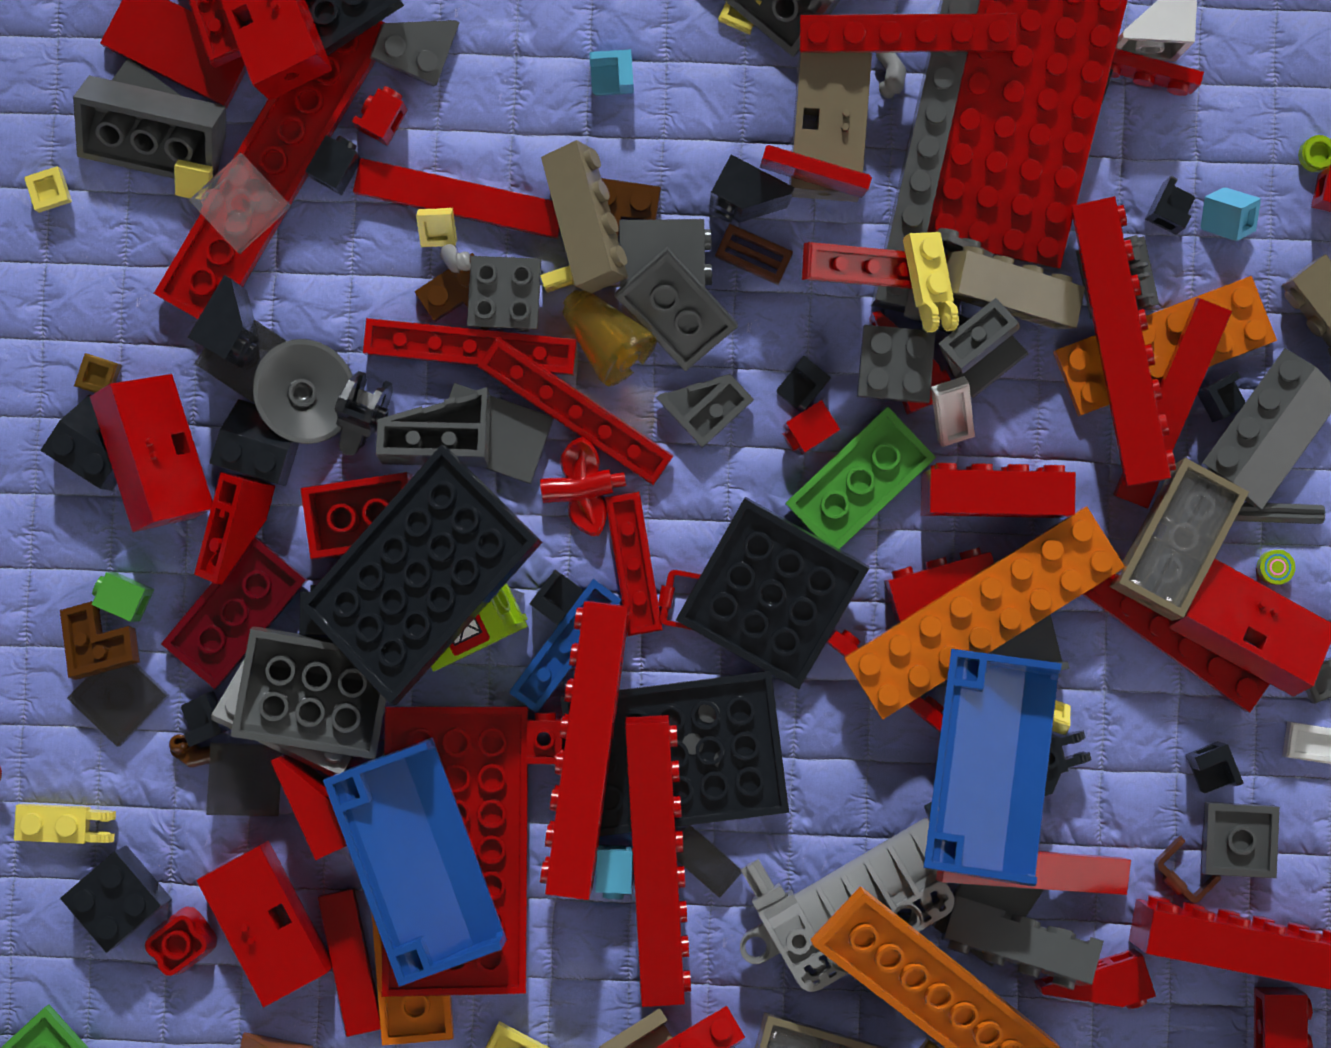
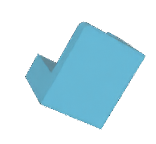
(611, 72)
(1230, 213)

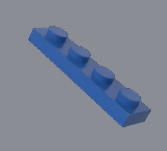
(552, 660)

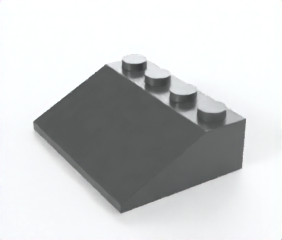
(306, 696)

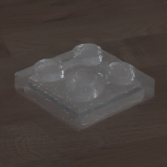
(240, 203)

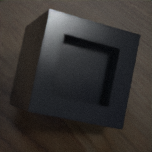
(1171, 207)
(803, 384)
(1222, 397)
(556, 597)
(198, 717)
(1214, 767)

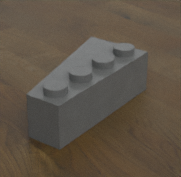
(1022, 943)

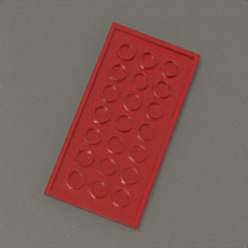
(1027, 128)
(489, 779)

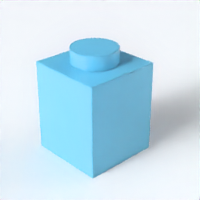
(614, 871)

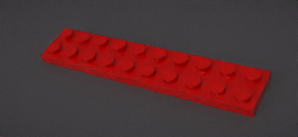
(281, 150)

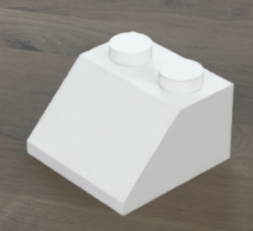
(1162, 30)

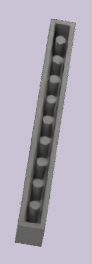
(925, 151)

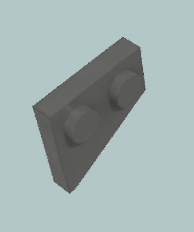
(415, 47)
(706, 406)

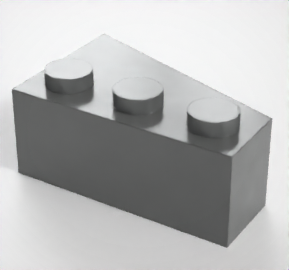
(455, 423)

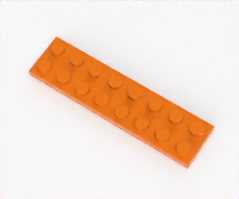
(984, 611)
(922, 979)

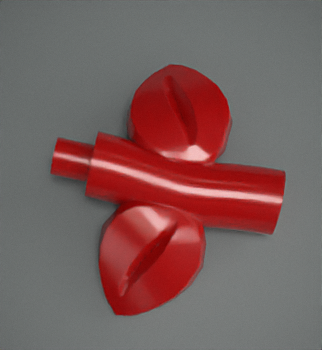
(582, 486)

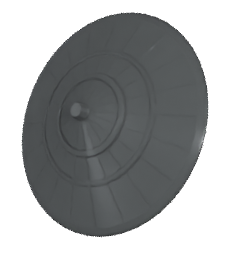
(299, 390)

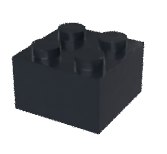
(115, 898)

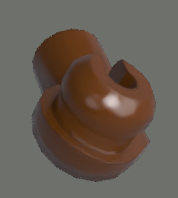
(189, 756)

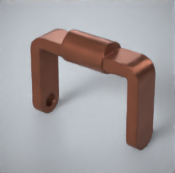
(1175, 881)

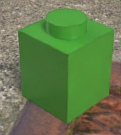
(121, 596)

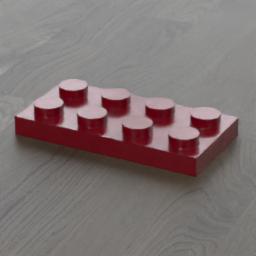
(218, 625)

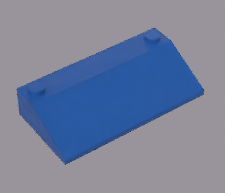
(992, 767)
(415, 862)

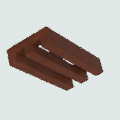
(747, 266)

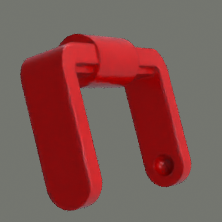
(667, 594)

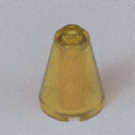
(607, 336)

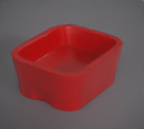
(181, 941)

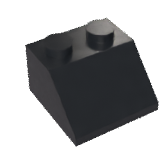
(747, 192)
(228, 324)
(80, 446)
(252, 447)

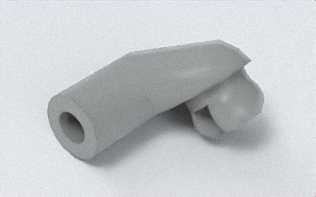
(894, 75)
(454, 260)

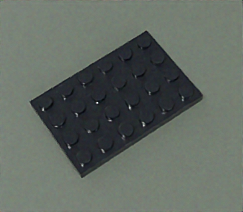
(419, 574)
(745, 732)

